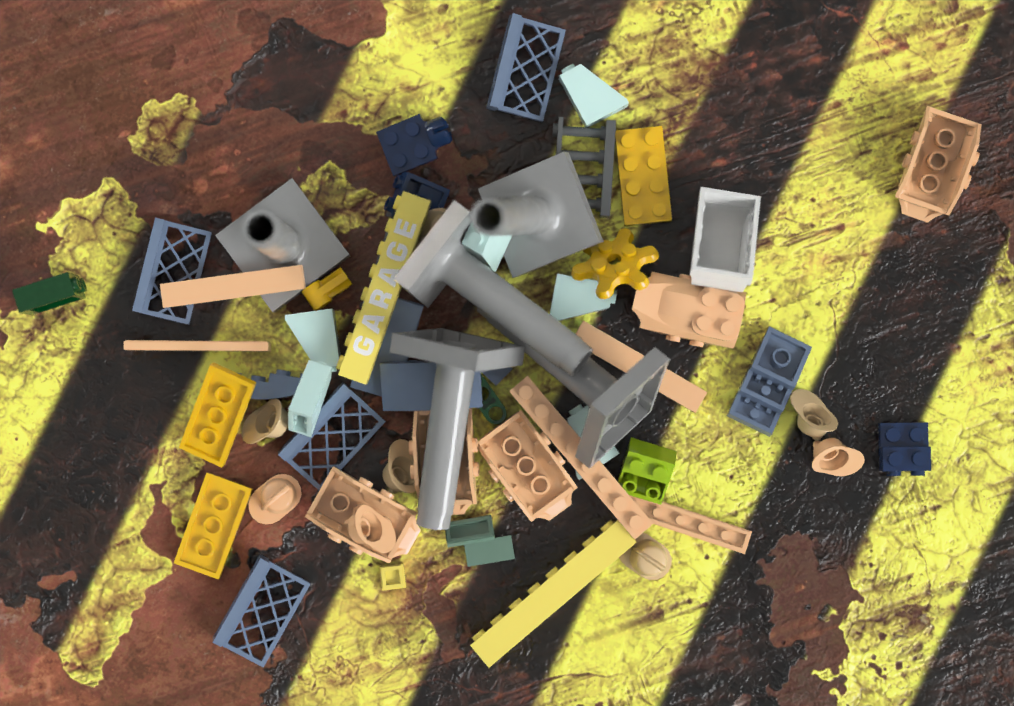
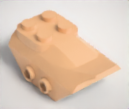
(938, 164)
(689, 311)
(527, 467)
(469, 468)
(341, 498)

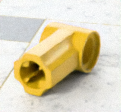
(321, 292)

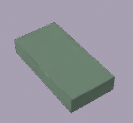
(470, 531)
(490, 551)

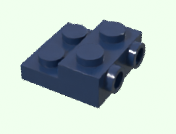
(417, 186)
(904, 448)

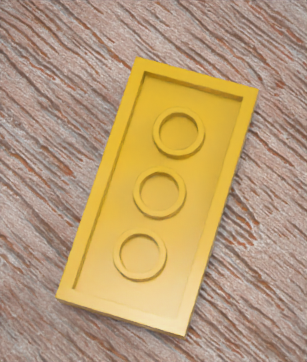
(643, 175)
(217, 414)
(213, 525)

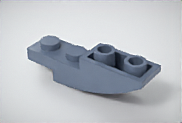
(279, 385)

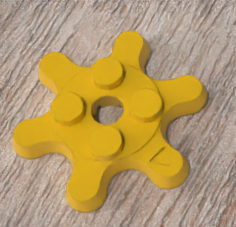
(623, 272)

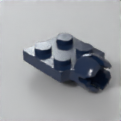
(413, 142)

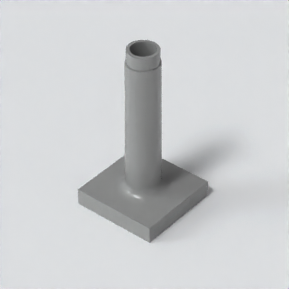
(542, 213)
(297, 239)
(445, 261)
(456, 360)
(613, 403)

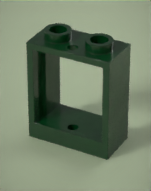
(49, 293)

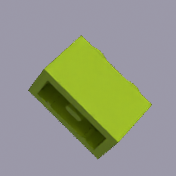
(647, 470)

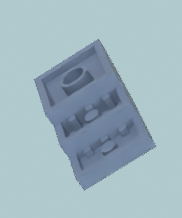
(404, 318)
(769, 381)
(411, 383)

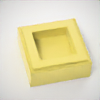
(392, 576)

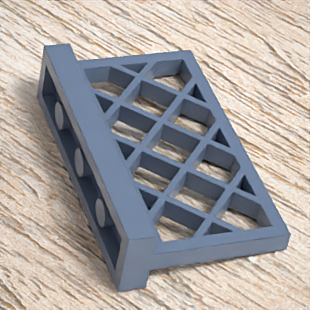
(505, 67)
(151, 265)
(328, 410)
(242, 602)

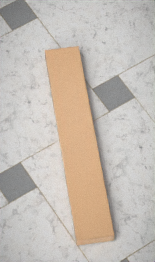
(232, 286)
(162, 345)
(625, 358)
(696, 525)

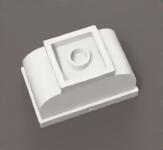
(724, 239)

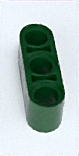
(490, 402)

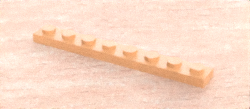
(567, 442)

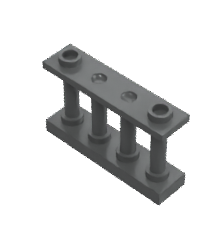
(605, 157)

